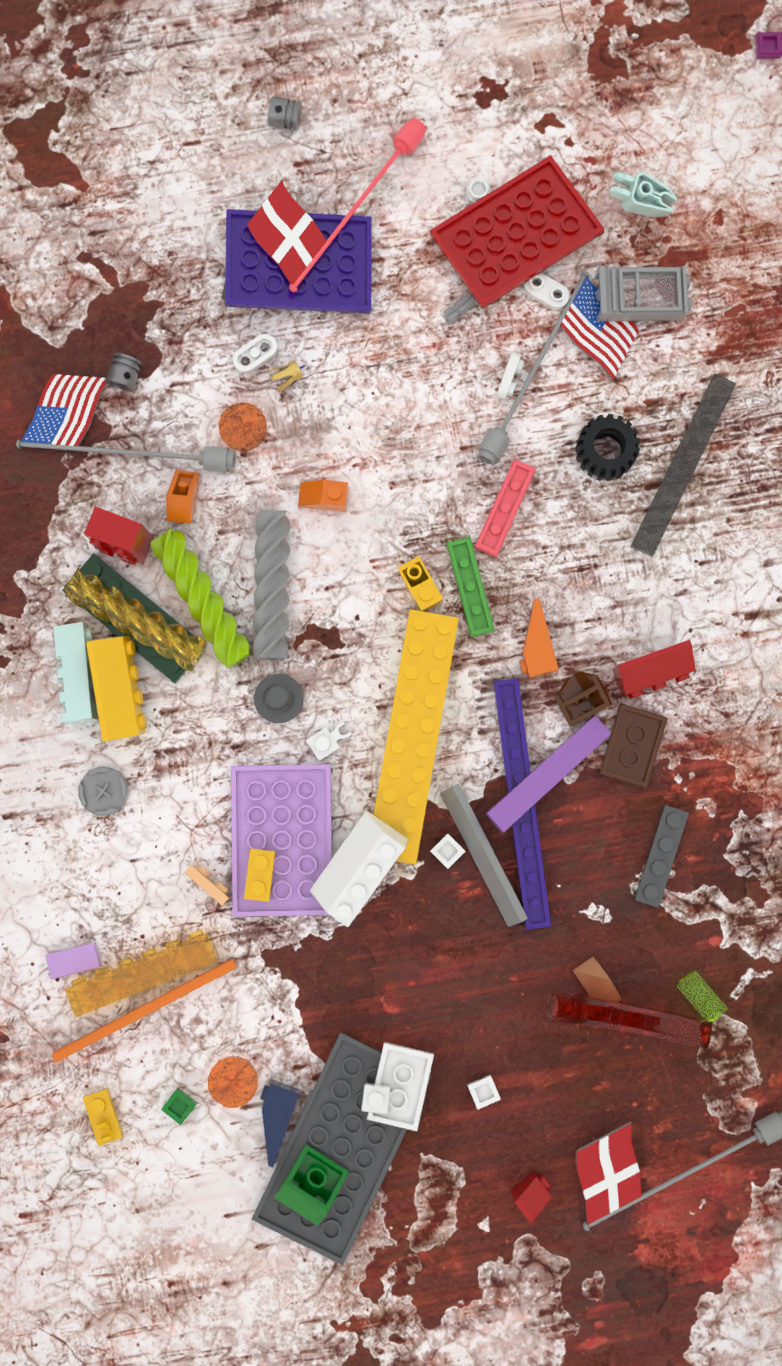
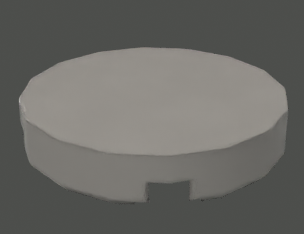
(103, 791)

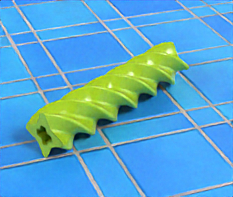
(203, 603)

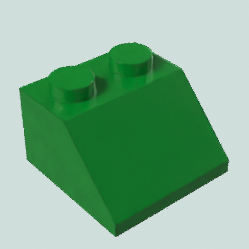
(311, 1185)

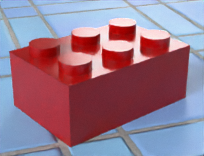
(118, 536)

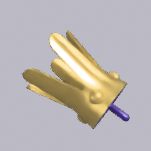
(291, 370)

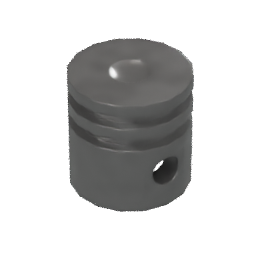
(284, 113)
(123, 372)

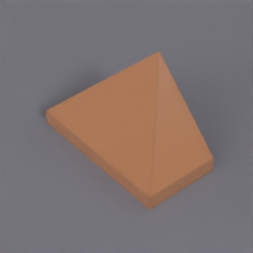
(596, 980)

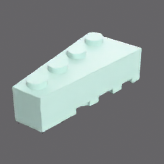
(75, 674)

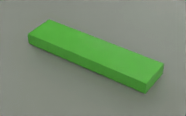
(470, 587)

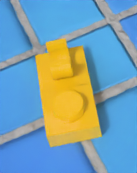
(103, 1116)

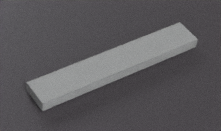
(483, 855)

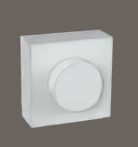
(447, 851)
(484, 1091)
(375, 1098)

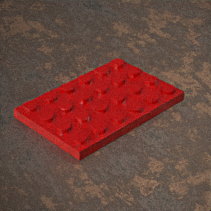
(516, 231)

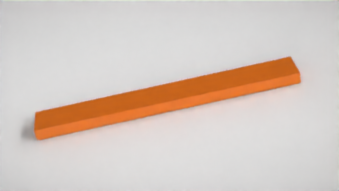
(144, 1010)

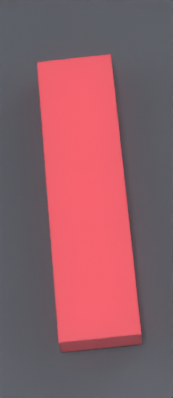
(505, 508)

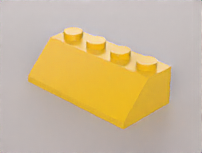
(116, 688)

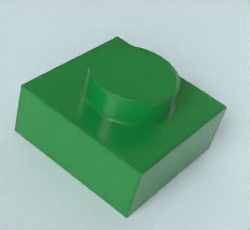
(179, 1106)

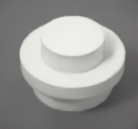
(477, 189)

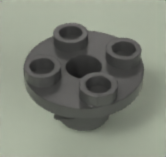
(278, 698)

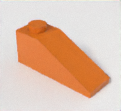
(537, 649)

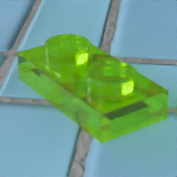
(701, 996)

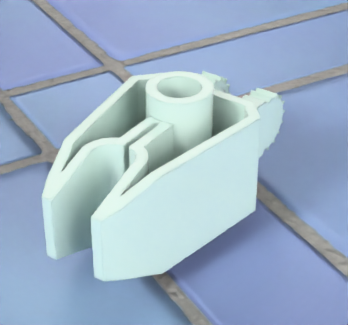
(643, 195)

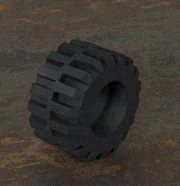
(611, 428)

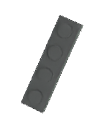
(661, 856)

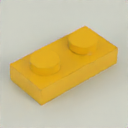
(259, 875)

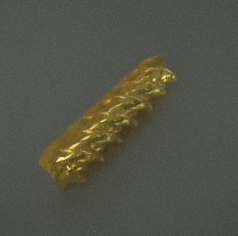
(131, 618)

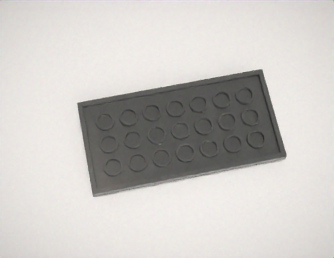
(341, 1132)

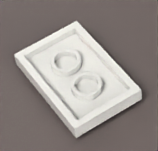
(407, 1075)

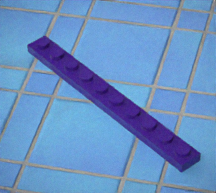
(526, 827)

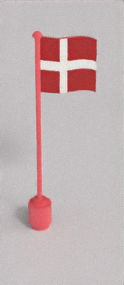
(291, 233)

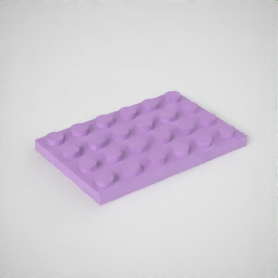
(285, 813)

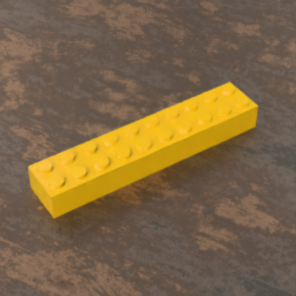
(415, 726)

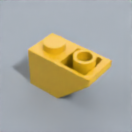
(420, 585)

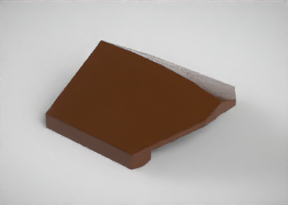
(582, 697)

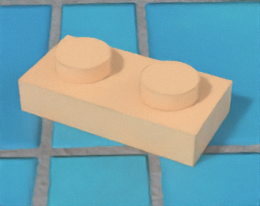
(201, 876)

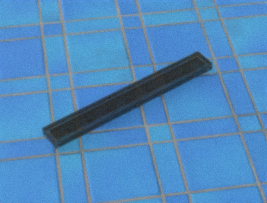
(683, 465)

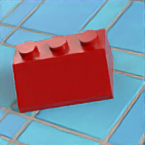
(655, 669)

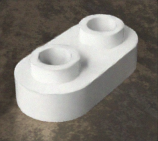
(545, 292)
(253, 352)
(514, 366)

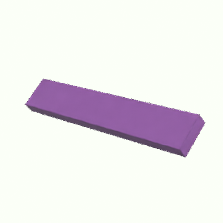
(548, 774)

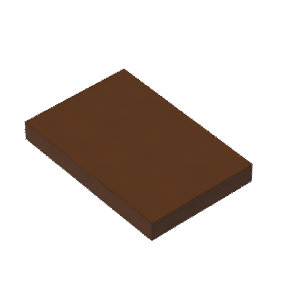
(633, 746)

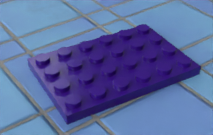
(334, 284)

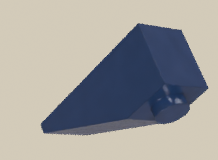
(276, 1112)

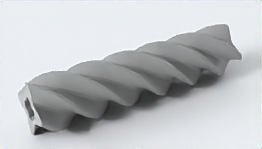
(270, 577)

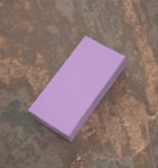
(73, 960)

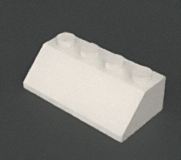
(358, 868)

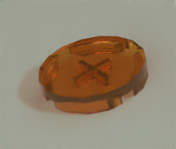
(242, 426)
(233, 1081)

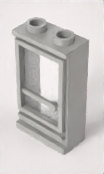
(643, 293)

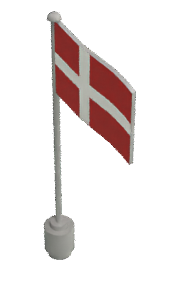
(612, 1175)

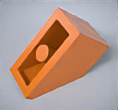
(324, 495)
(182, 496)

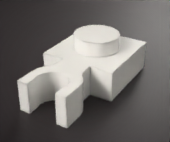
(325, 743)

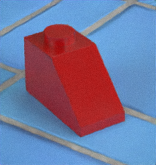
(532, 1195)

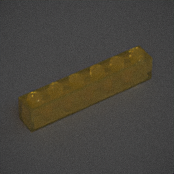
(143, 973)

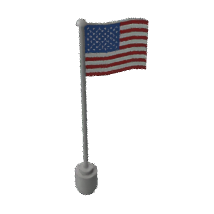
(602, 341)
(68, 411)

